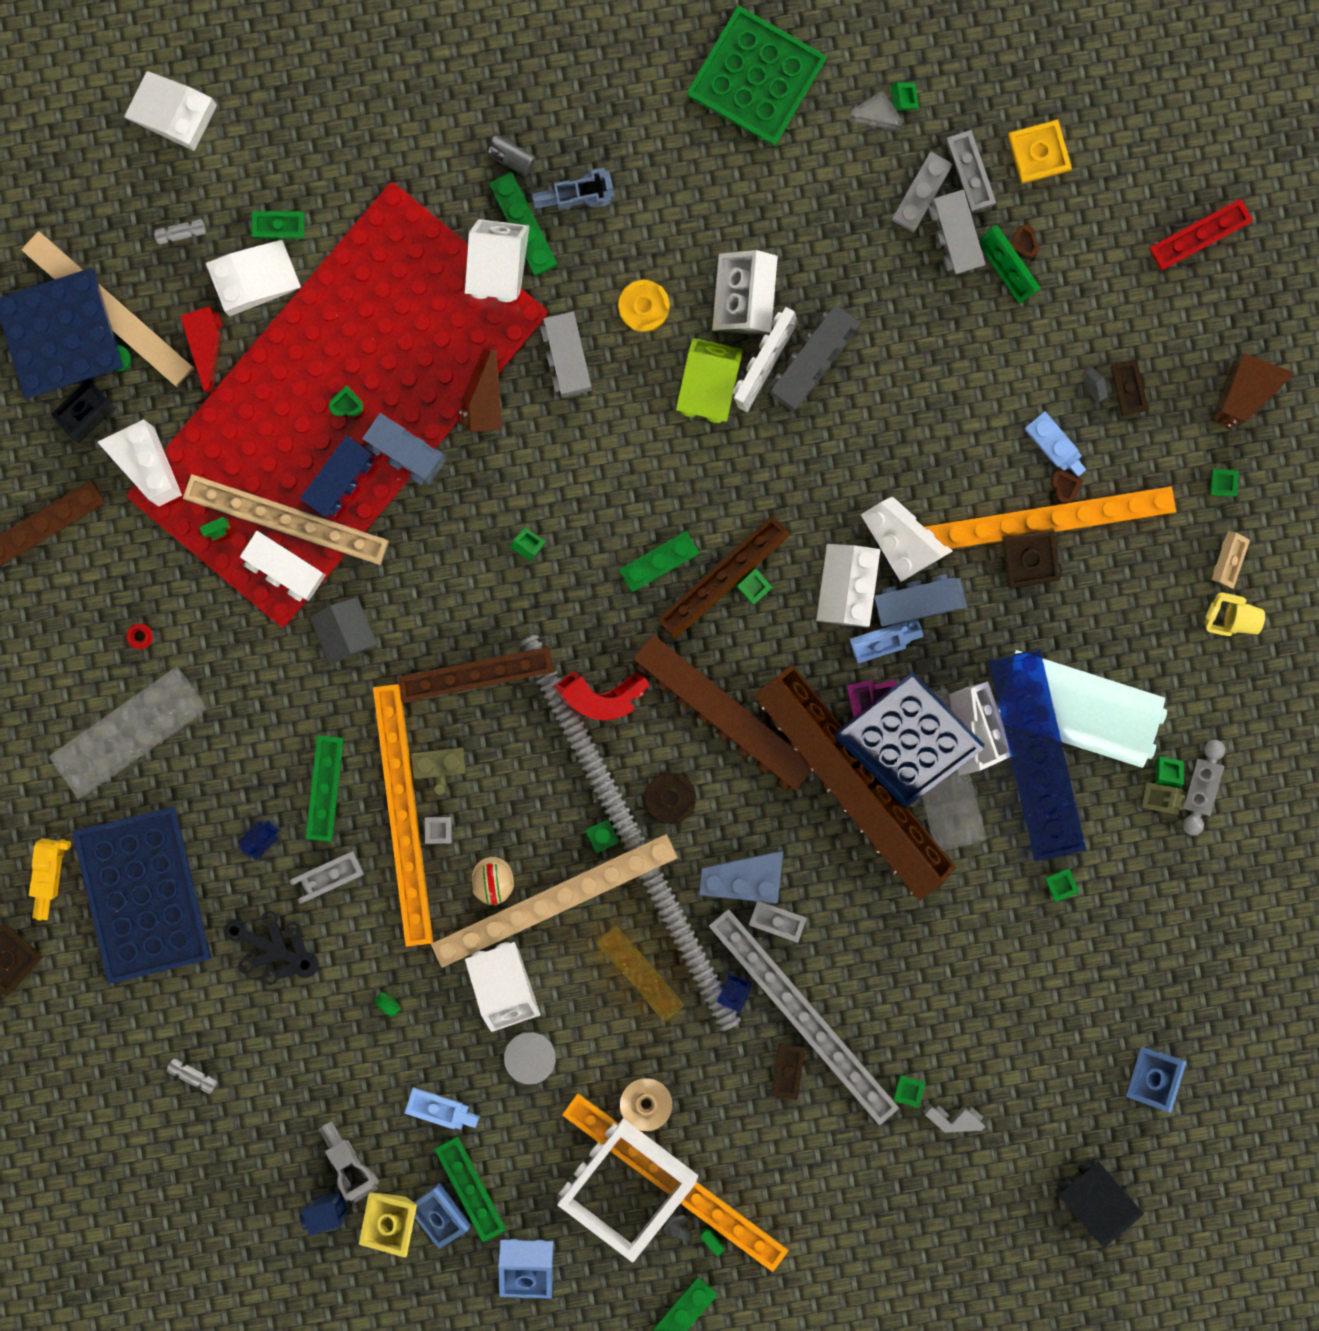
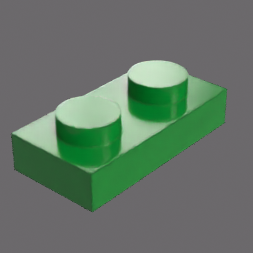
(278, 225)

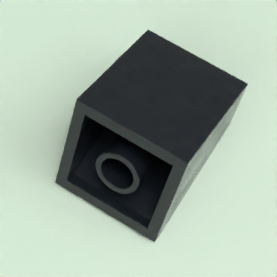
(1098, 1201)

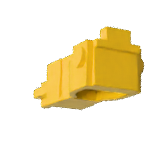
(46, 874)

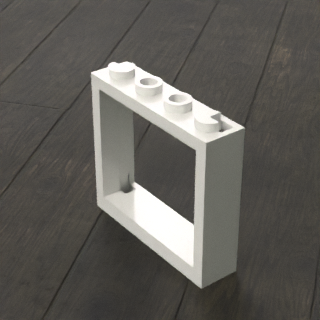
(655, 1153)

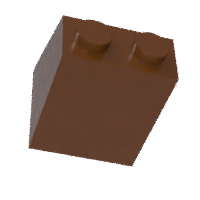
(1247, 389)

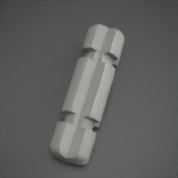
(179, 231)
(191, 1076)

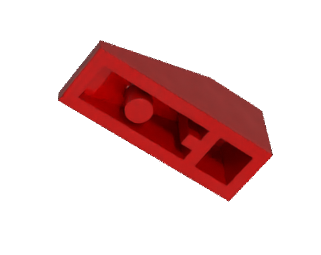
(204, 339)

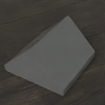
(343, 630)

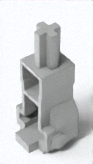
(343, 1156)

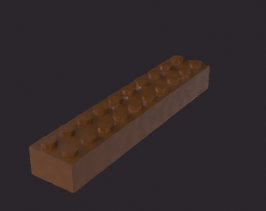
(875, 810)

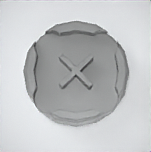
(529, 1057)

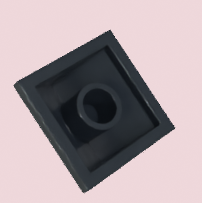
(83, 411)

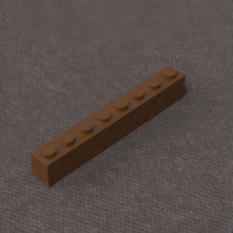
(723, 712)

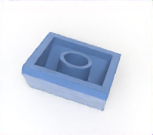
(1156, 1079)
(440, 1216)

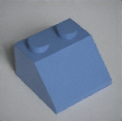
(526, 1268)

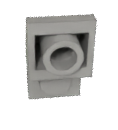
(961, 1121)

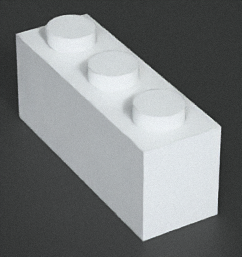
(282, 567)

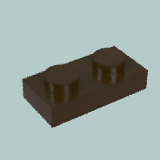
(1129, 388)
(788, 1071)

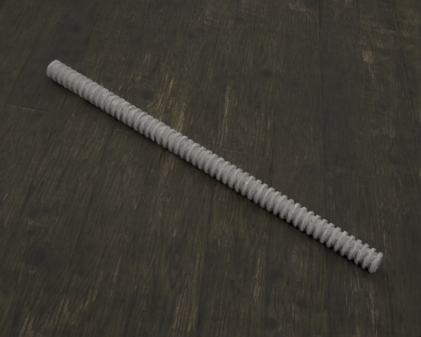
(632, 839)

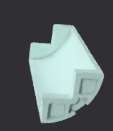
(1104, 714)

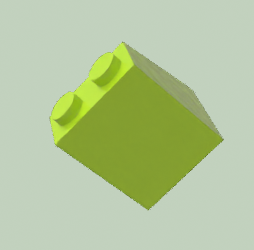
(709, 380)

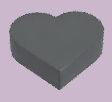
(1096, 384)

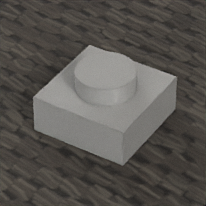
(438, 830)

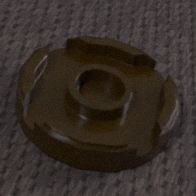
(670, 798)

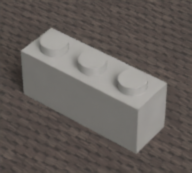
(956, 232)
(566, 354)

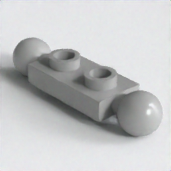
(1204, 787)

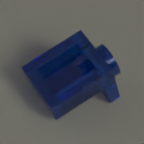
(734, 993)

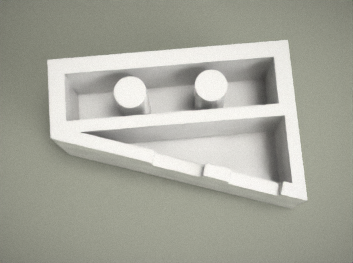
(143, 461)
(903, 539)
(979, 712)

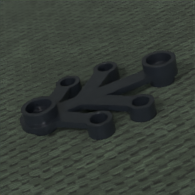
(275, 949)

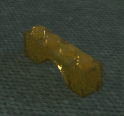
(640, 973)

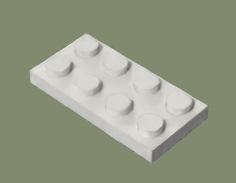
(760, 367)

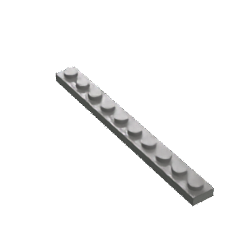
(804, 1017)

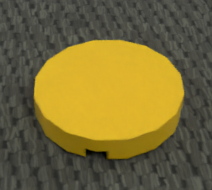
(643, 305)

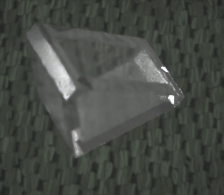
(877, 113)

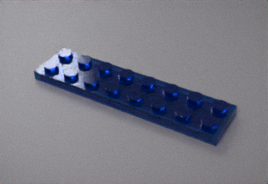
(1037, 754)

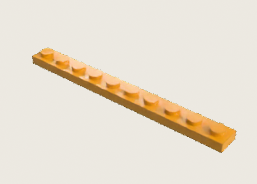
(1058, 517)
(403, 815)
(698, 1200)

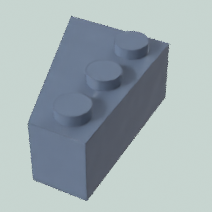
(404, 450)
(920, 600)
(744, 879)

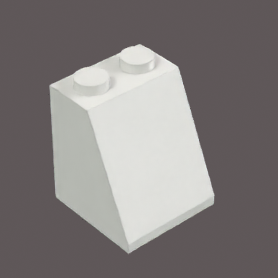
(496, 260)
(502, 986)

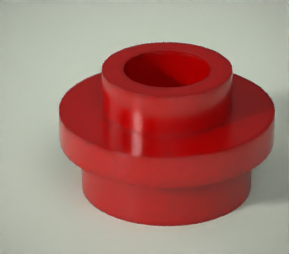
(131, 636)

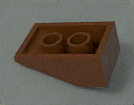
(481, 400)

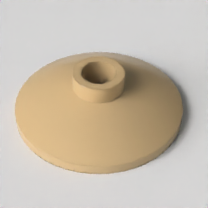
(646, 1118)

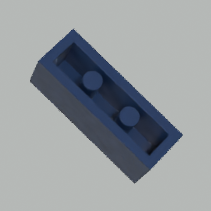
(338, 478)
(324, 1213)

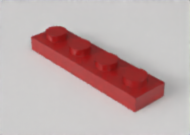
(1200, 234)

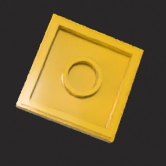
(1039, 151)

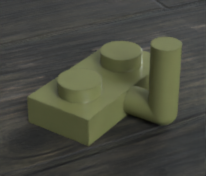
(438, 765)

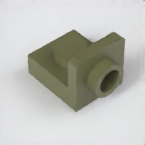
(1163, 798)

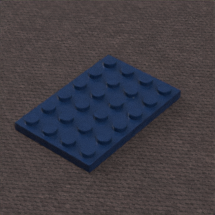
(141, 895)

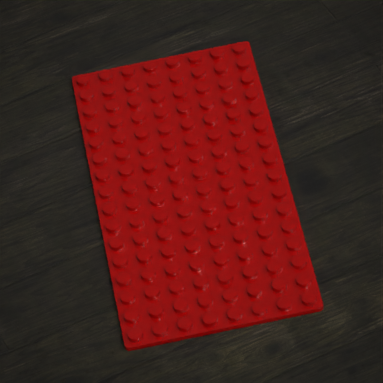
(374, 316)

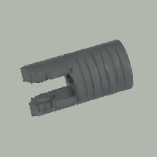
(511, 155)

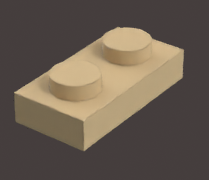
(1230, 559)

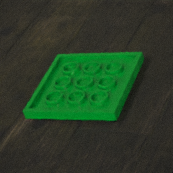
(756, 76)

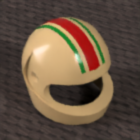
(492, 881)

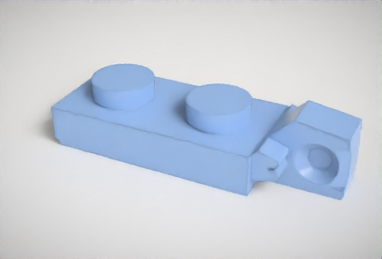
(1055, 444)
(885, 640)
(439, 1110)

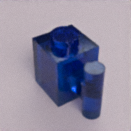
(259, 839)

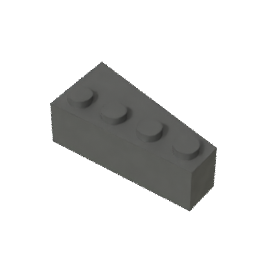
(815, 357)

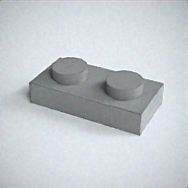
(777, 921)

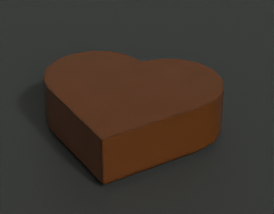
(1024, 242)
(1065, 486)

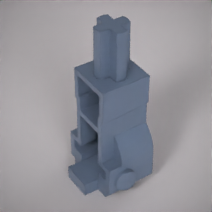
(567, 193)

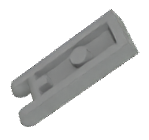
(329, 876)

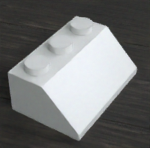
(745, 292)
(848, 585)

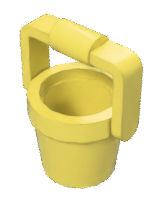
(1238, 616)

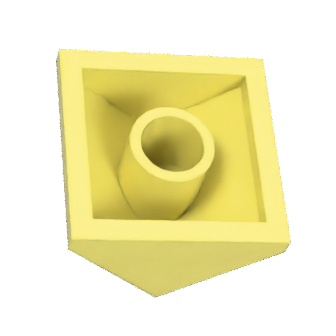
(388, 1223)

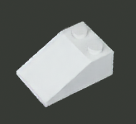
(171, 110)
(253, 276)

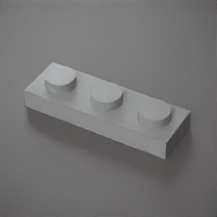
(970, 171)
(922, 191)

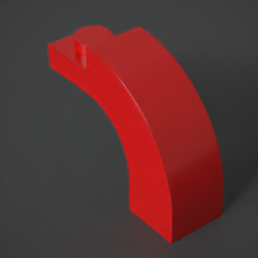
(600, 706)

